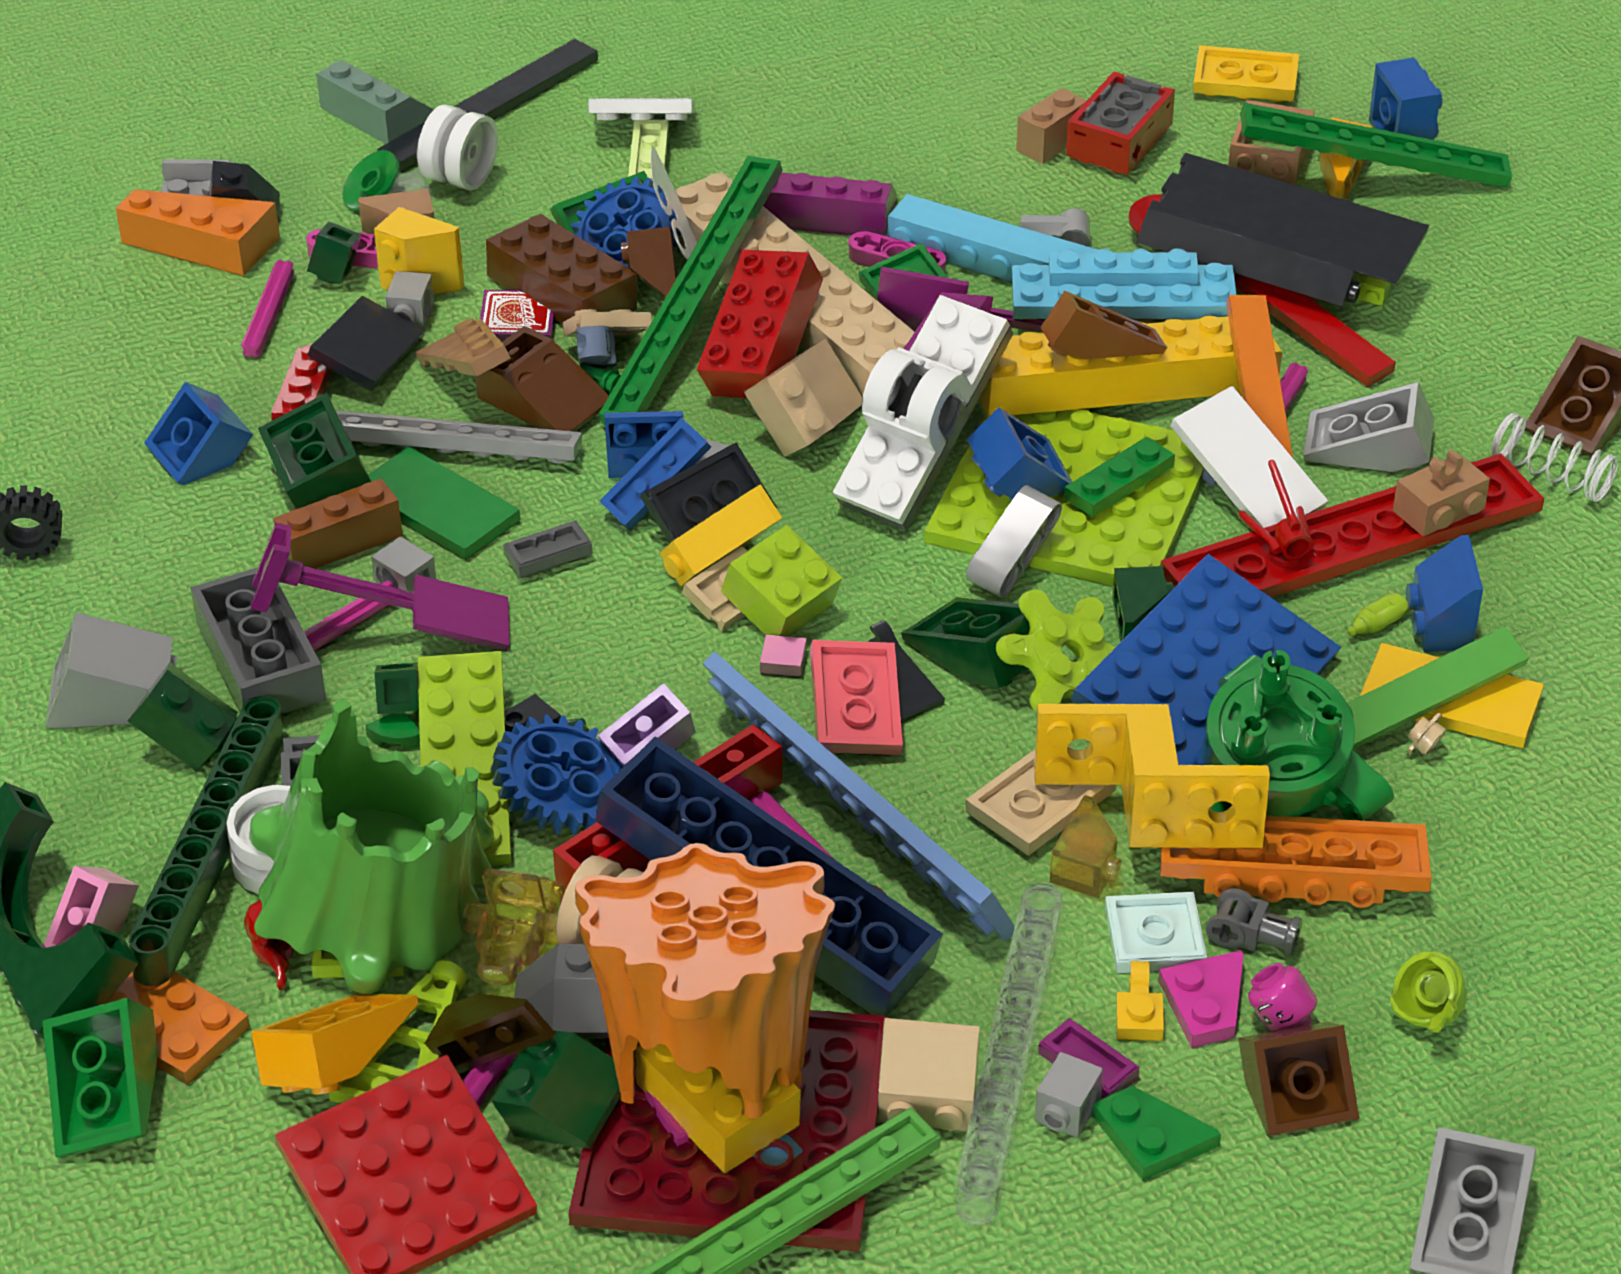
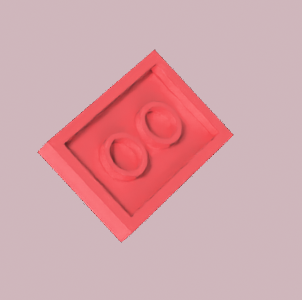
(856, 697)

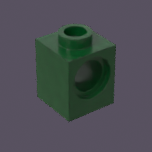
(333, 253)
(397, 687)

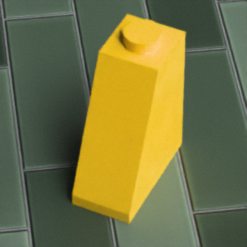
(720, 535)

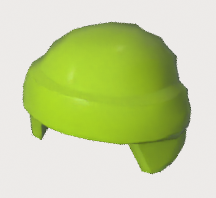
(1429, 991)

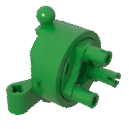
(1298, 729)

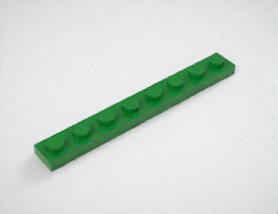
(1375, 145)

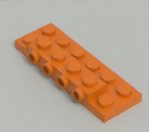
(1313, 861)

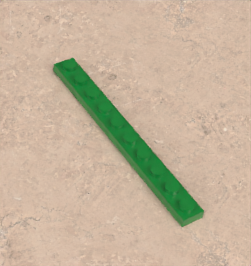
(693, 287)

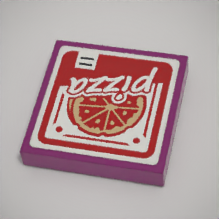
(511, 310)

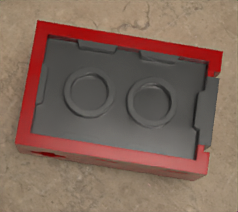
(1120, 123)

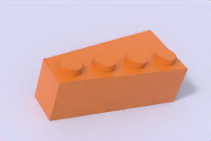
(199, 228)

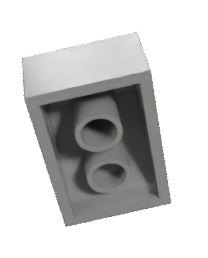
(1373, 431)
(1473, 1205)

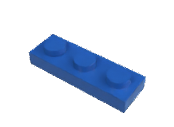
(669, 456)

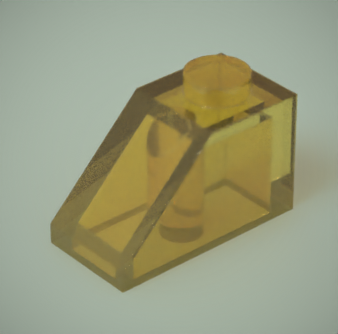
(1085, 852)

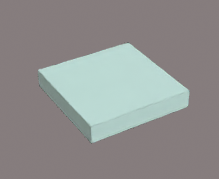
(1154, 929)

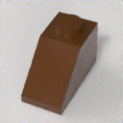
(651, 257)

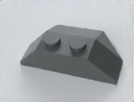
(565, 991)

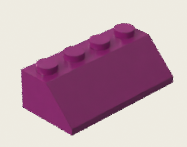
(831, 204)

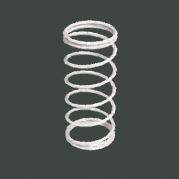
(1517, 433)

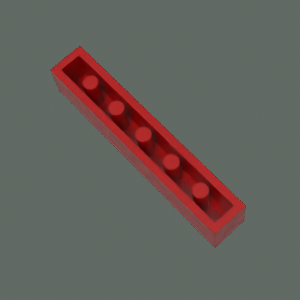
(744, 763)

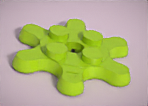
(1043, 645)

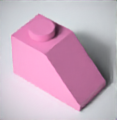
(91, 897)

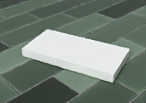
(1236, 453)

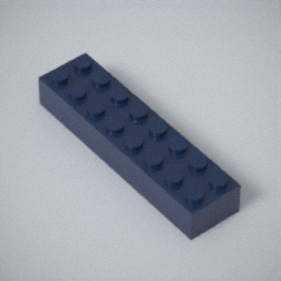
(667, 802)

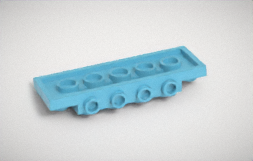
(1127, 283)

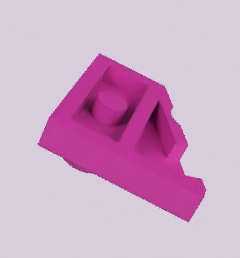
(1205, 996)

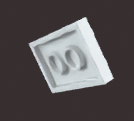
(641, 107)

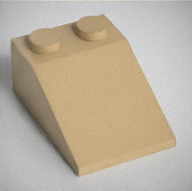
(805, 398)

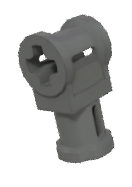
(1251, 924)

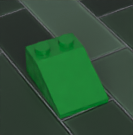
(100, 1075)

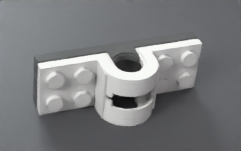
(918, 409)

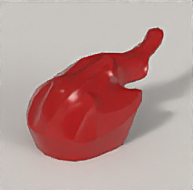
(269, 951)

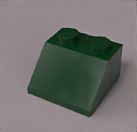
(183, 717)
(559, 1092)

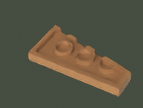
(468, 349)

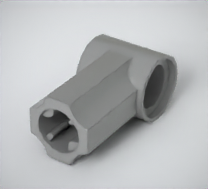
(1061, 226)

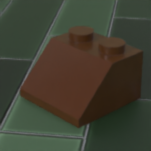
(1299, 1077)

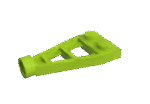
(434, 993)

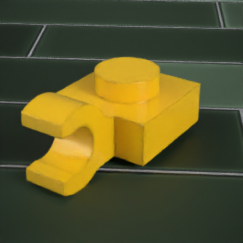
(1138, 1011)

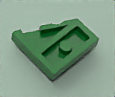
(1152, 1131)

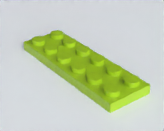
(462, 726)

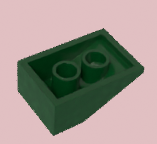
(313, 453)
(965, 639)

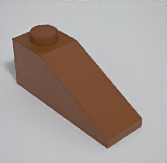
(1097, 332)

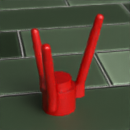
(1291, 533)

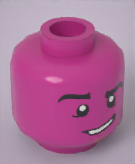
(1282, 997)

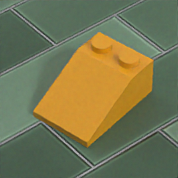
(328, 1041)

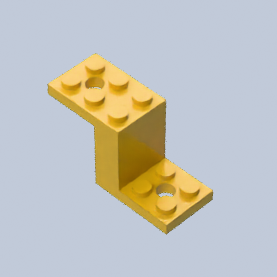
(1162, 800)

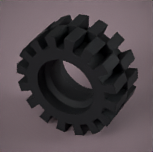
(34, 507)

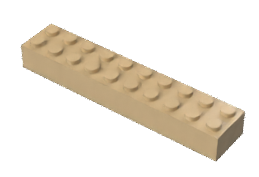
(843, 312)

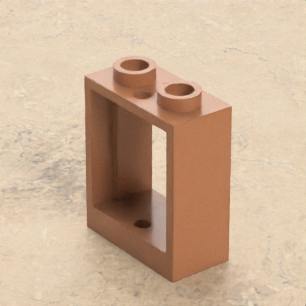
(1279, 164)

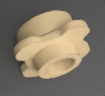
(1426, 735)

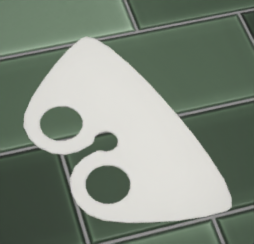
(661, 178)

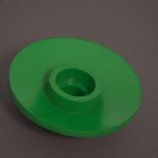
(371, 177)

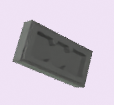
(547, 548)

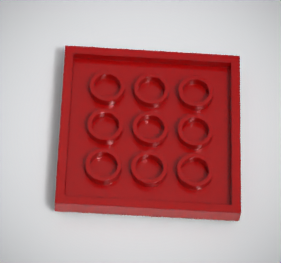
(406, 1173)

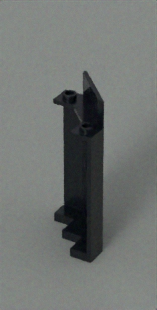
(1278, 231)

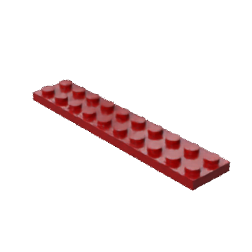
(1358, 535)

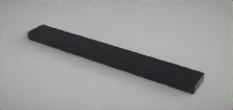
(507, 92)

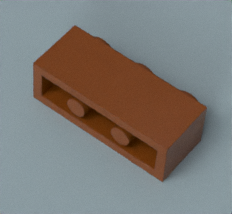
(343, 524)

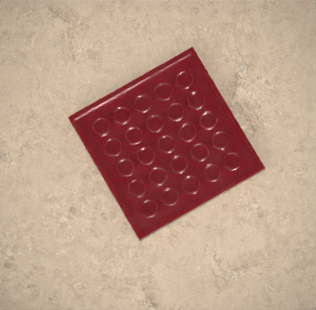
(650, 1185)

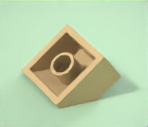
(930, 1071)

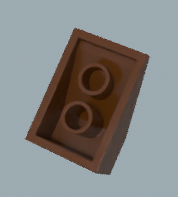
(1582, 398)

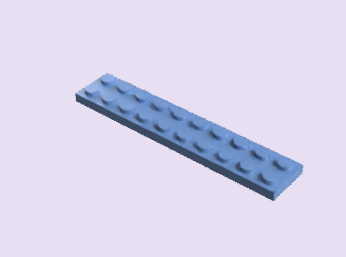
(853, 793)

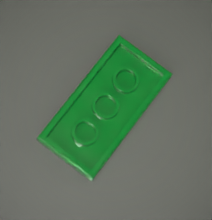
(445, 503)

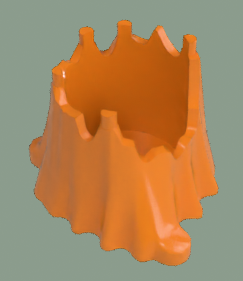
(709, 964)

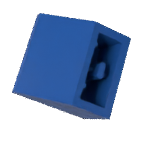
(633, 435)

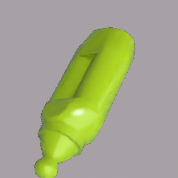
(1379, 614)

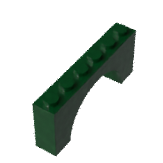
(58, 977)

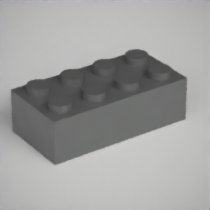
(255, 648)

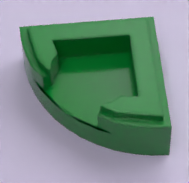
(394, 729)

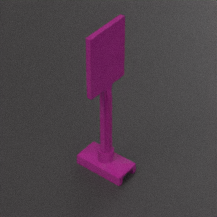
(913, 294)
(436, 604)

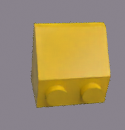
(419, 245)

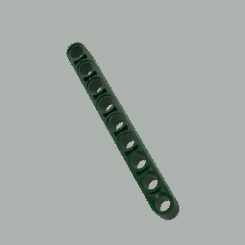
(203, 843)

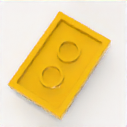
(1246, 73)

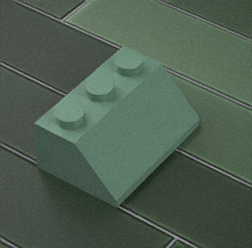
(368, 102)

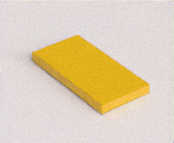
(1495, 711)

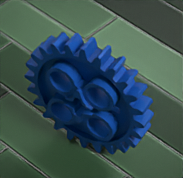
(620, 211)
(553, 772)

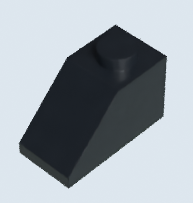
(241, 182)

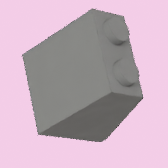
(104, 672)

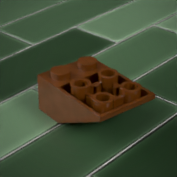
(541, 384)

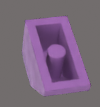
(656, 715)

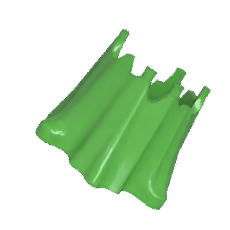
(371, 856)

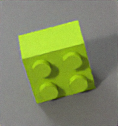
(781, 583)

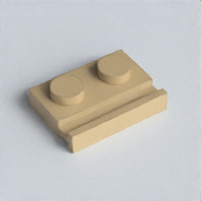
(623, 322)
(705, 593)

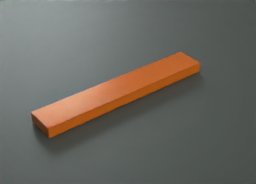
(1257, 362)

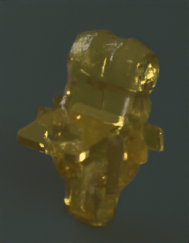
(513, 923)

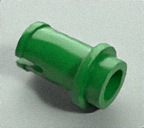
(603, 378)

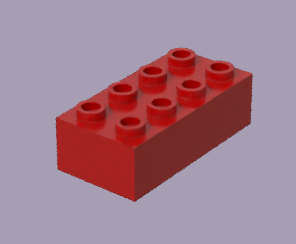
(759, 320)

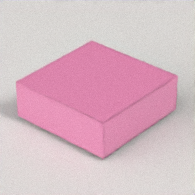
(783, 655)

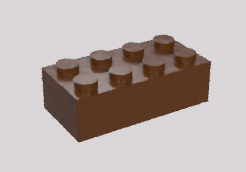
(559, 269)

